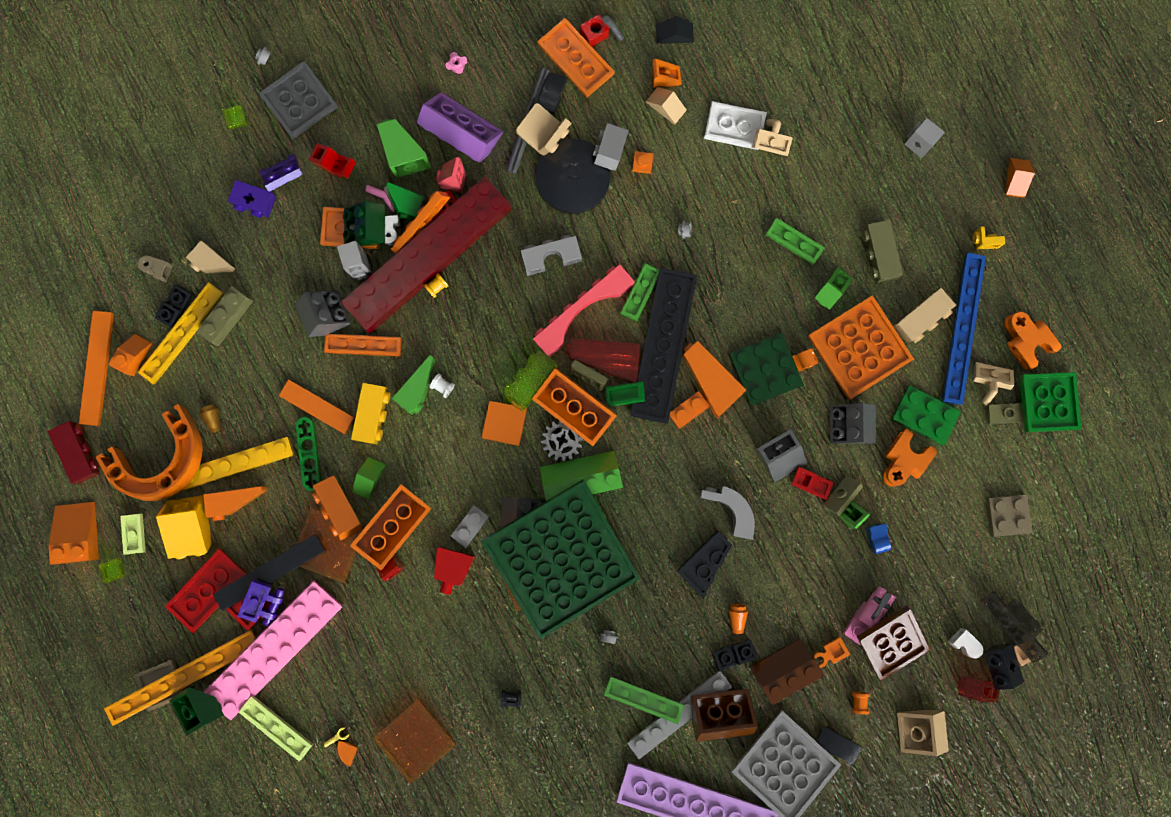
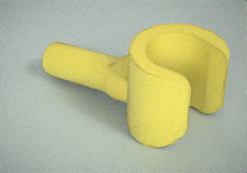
(336, 737)

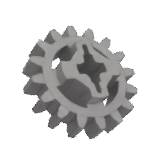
(553, 437)

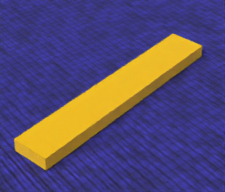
(181, 333)

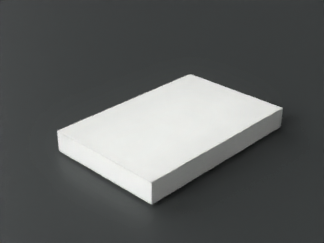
(733, 124)

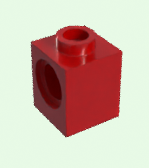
(591, 37)

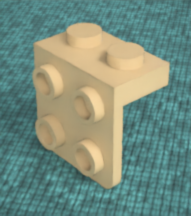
(542, 130)

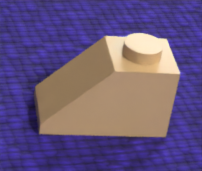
(208, 260)

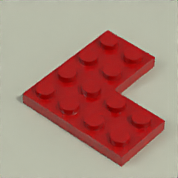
(196, 599)

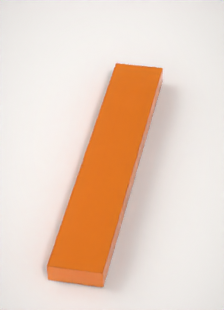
(96, 368)

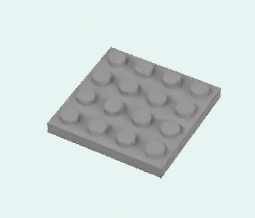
(785, 767)

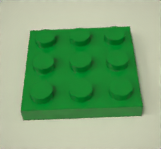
(1050, 402)

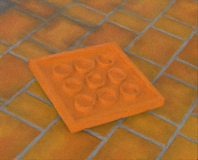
(860, 347)

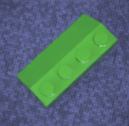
(598, 472)

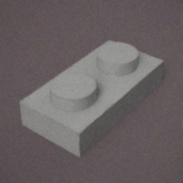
(470, 526)

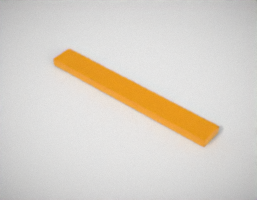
(178, 679)

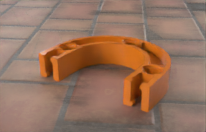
(180, 470)

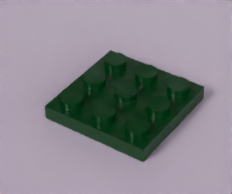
(766, 369)

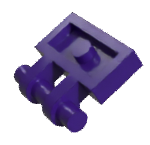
(254, 601)

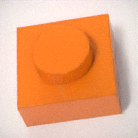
(642, 162)

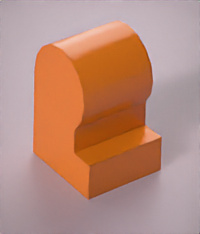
(805, 360)

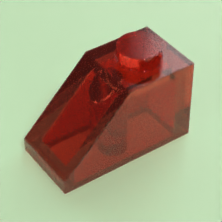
(977, 689)

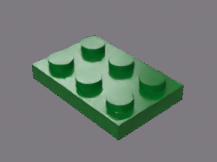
(926, 415)

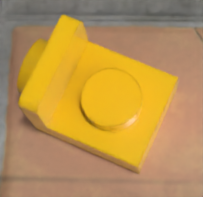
(989, 241)

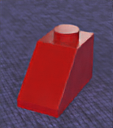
(391, 569)

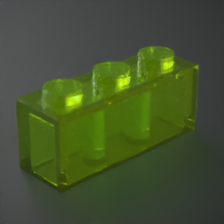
(529, 380)

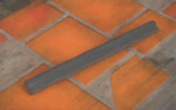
(521, 143)

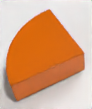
(346, 752)

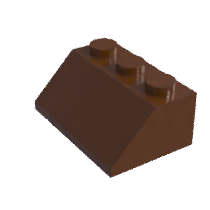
(786, 671)
(723, 715)

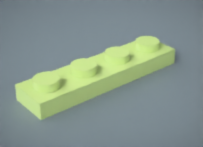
(276, 728)

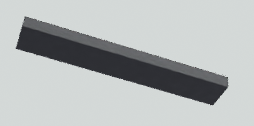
(270, 571)

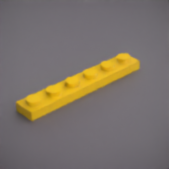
(242, 462)

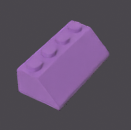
(459, 126)

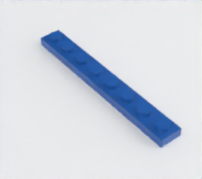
(963, 329)

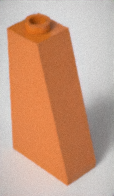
(714, 381)

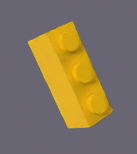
(370, 414)

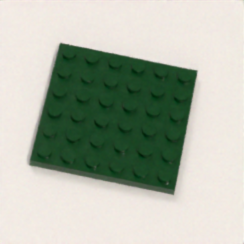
(560, 559)

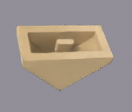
(666, 104)

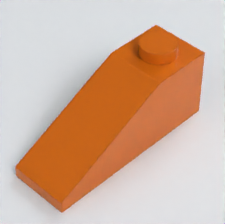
(228, 502)

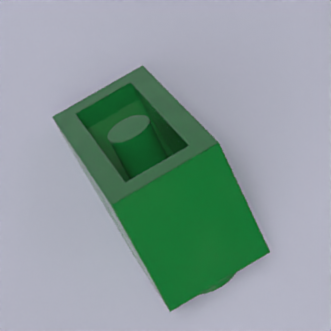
(403, 201)

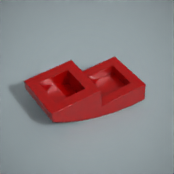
(812, 483)

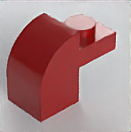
(331, 161)

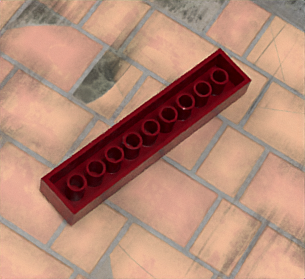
(427, 255)

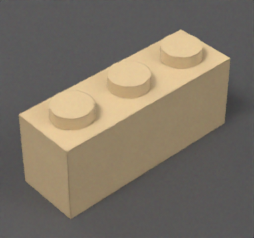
(925, 316)

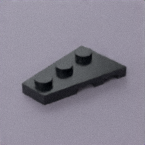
(704, 563)

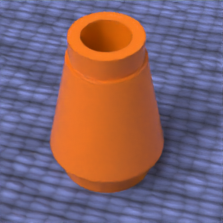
(738, 617)

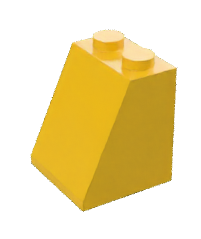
(184, 527)

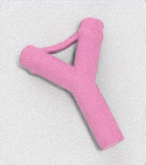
(380, 193)

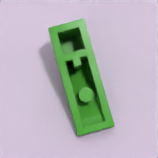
(415, 389)

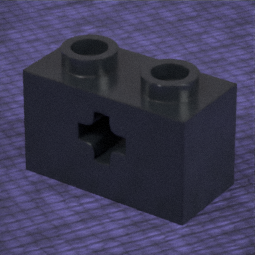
(1004, 666)

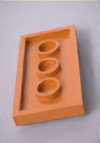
(575, 57)

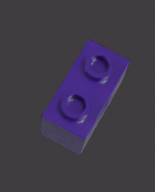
(243, 193)

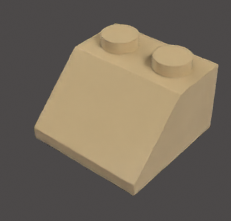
(923, 732)

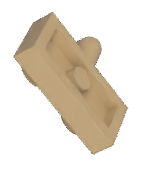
(772, 141)
(994, 377)

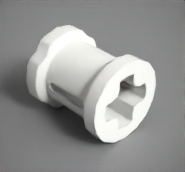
(442, 385)

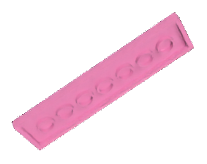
(273, 648)

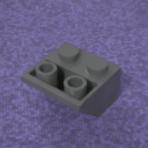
(321, 312)
(853, 424)
(781, 455)
(515, 507)

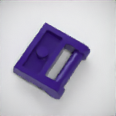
(281, 173)

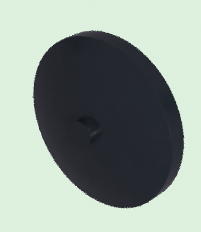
(570, 178)

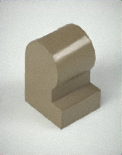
(156, 267)

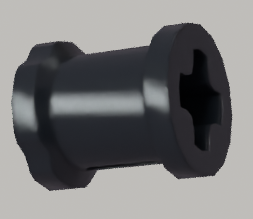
(511, 699)

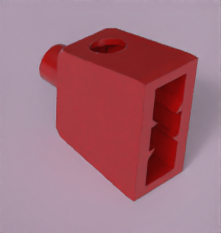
(451, 568)

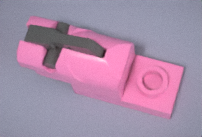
(869, 613)

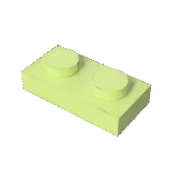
(133, 534)

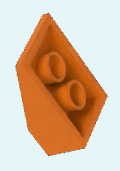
(74, 534)

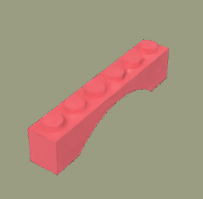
(611, 286)

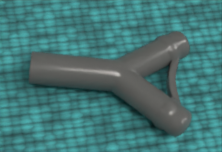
(611, 23)

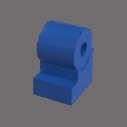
(878, 538)

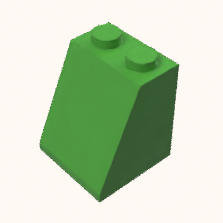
(401, 149)

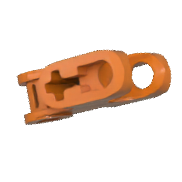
(1027, 336)
(905, 461)

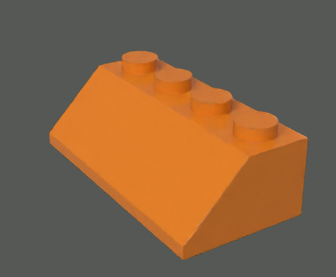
(574, 406)
(390, 527)

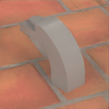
(742, 514)

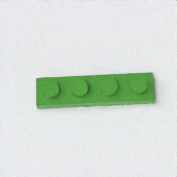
(644, 700)

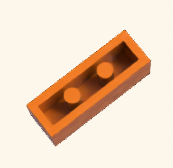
(336, 508)

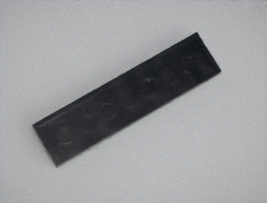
(664, 344)

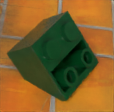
(364, 223)

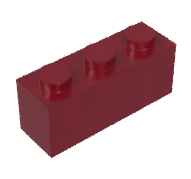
(74, 452)

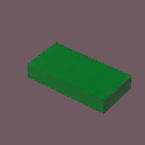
(625, 394)

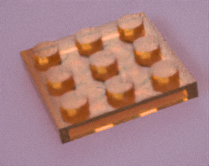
(338, 557)
(414, 741)

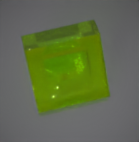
(235, 117)
(111, 570)

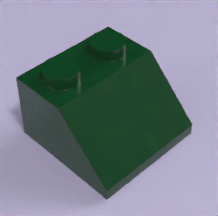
(195, 709)

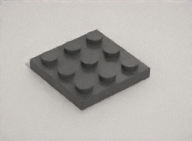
(298, 100)

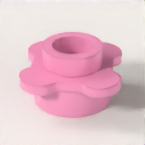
(461, 63)

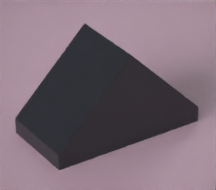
(674, 31)

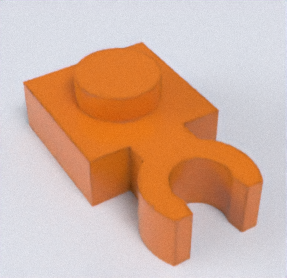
(834, 651)

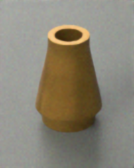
(211, 417)

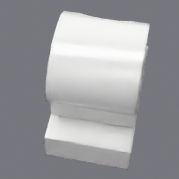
(390, 229)
(967, 642)

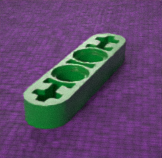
(306, 454)

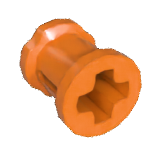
(860, 702)

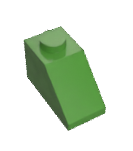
(833, 288)

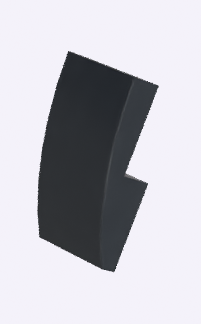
(552, 91)
(174, 306)
(734, 654)
(839, 745)

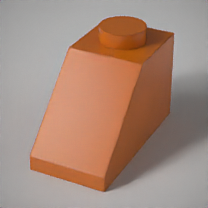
(130, 355)

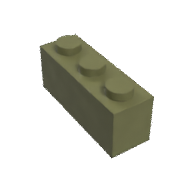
(882, 251)
(224, 316)

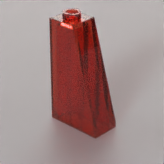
(609, 357)

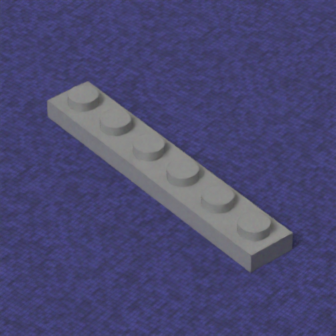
(661, 728)

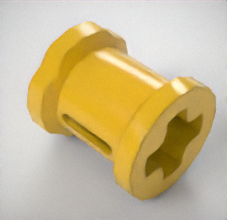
(435, 285)

